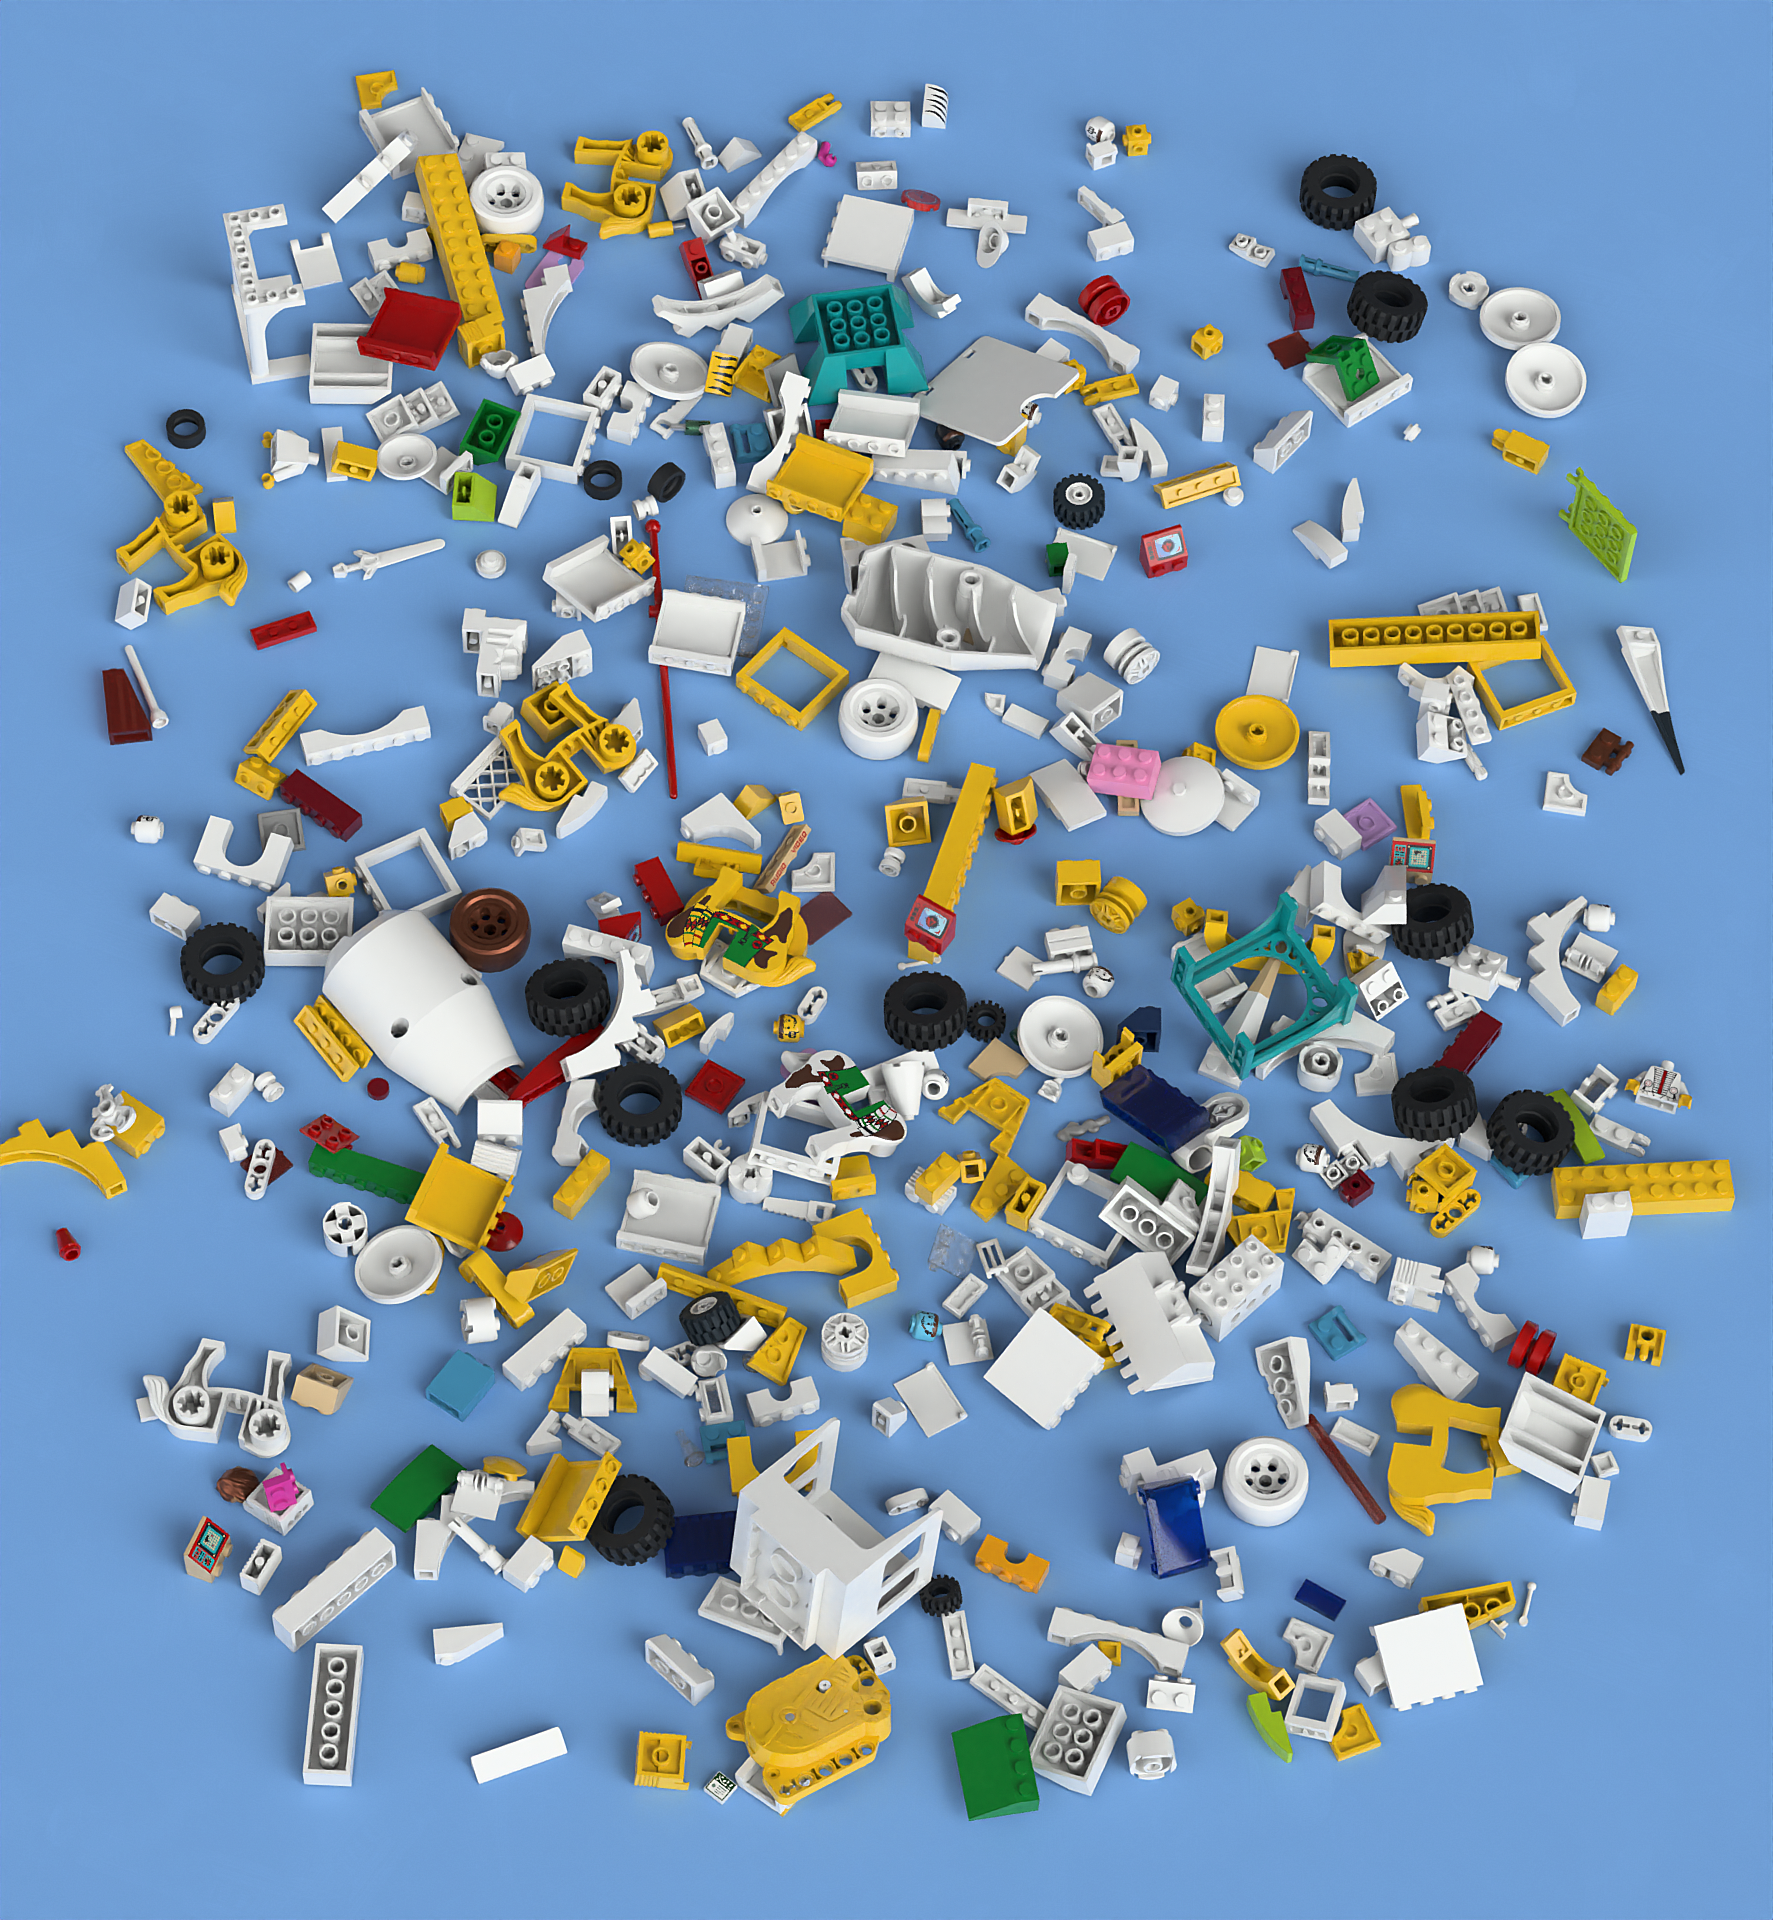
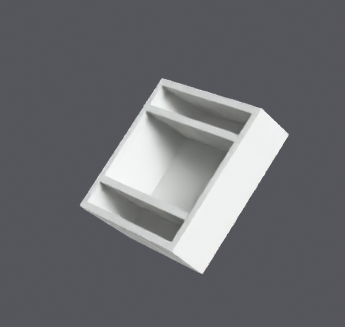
(340, 371)
(1550, 1433)

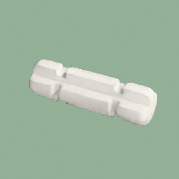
(1475, 764)

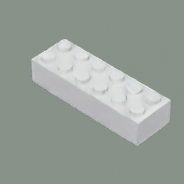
(334, 1589)
(333, 1714)

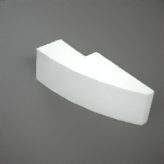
(1151, 450)
(1352, 513)
(1321, 543)
(582, 809)

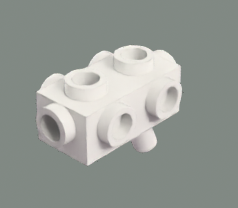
(743, 249)

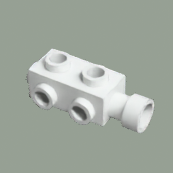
(646, 1047)

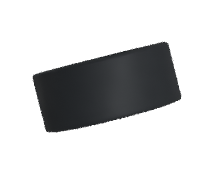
(183, 416)
(602, 467)
(666, 482)

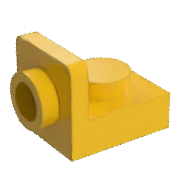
(1202, 752)

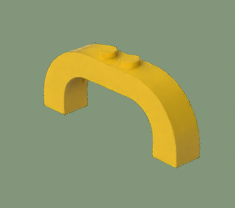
(764, 909)
(1217, 937)

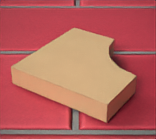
(998, 1060)

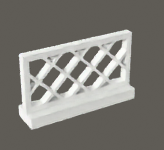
(475, 770)

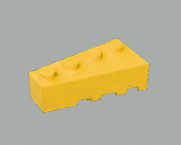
(1479, 1603)

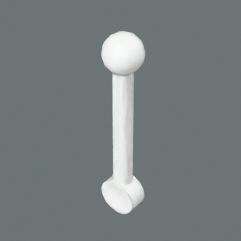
(901, 966)
(1523, 1621)

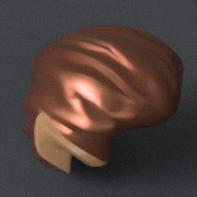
(237, 1484)

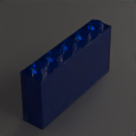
(1155, 1109)
(700, 1545)

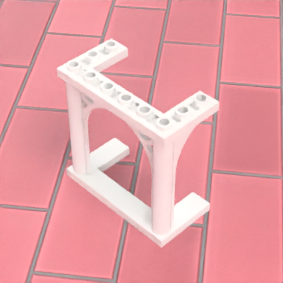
(261, 299)

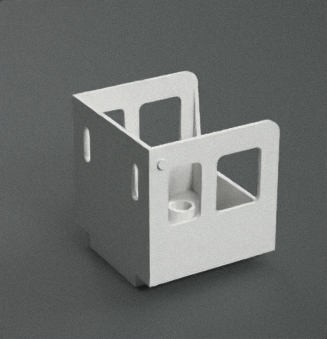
(820, 1574)

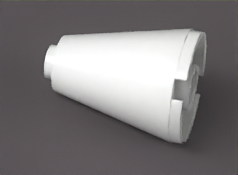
(905, 1086)

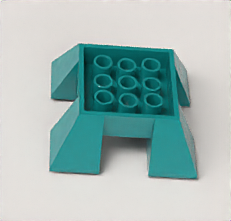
(856, 332)

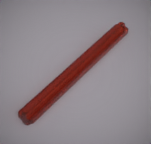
(1345, 1470)

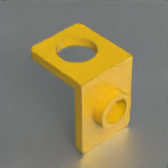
(790, 807)

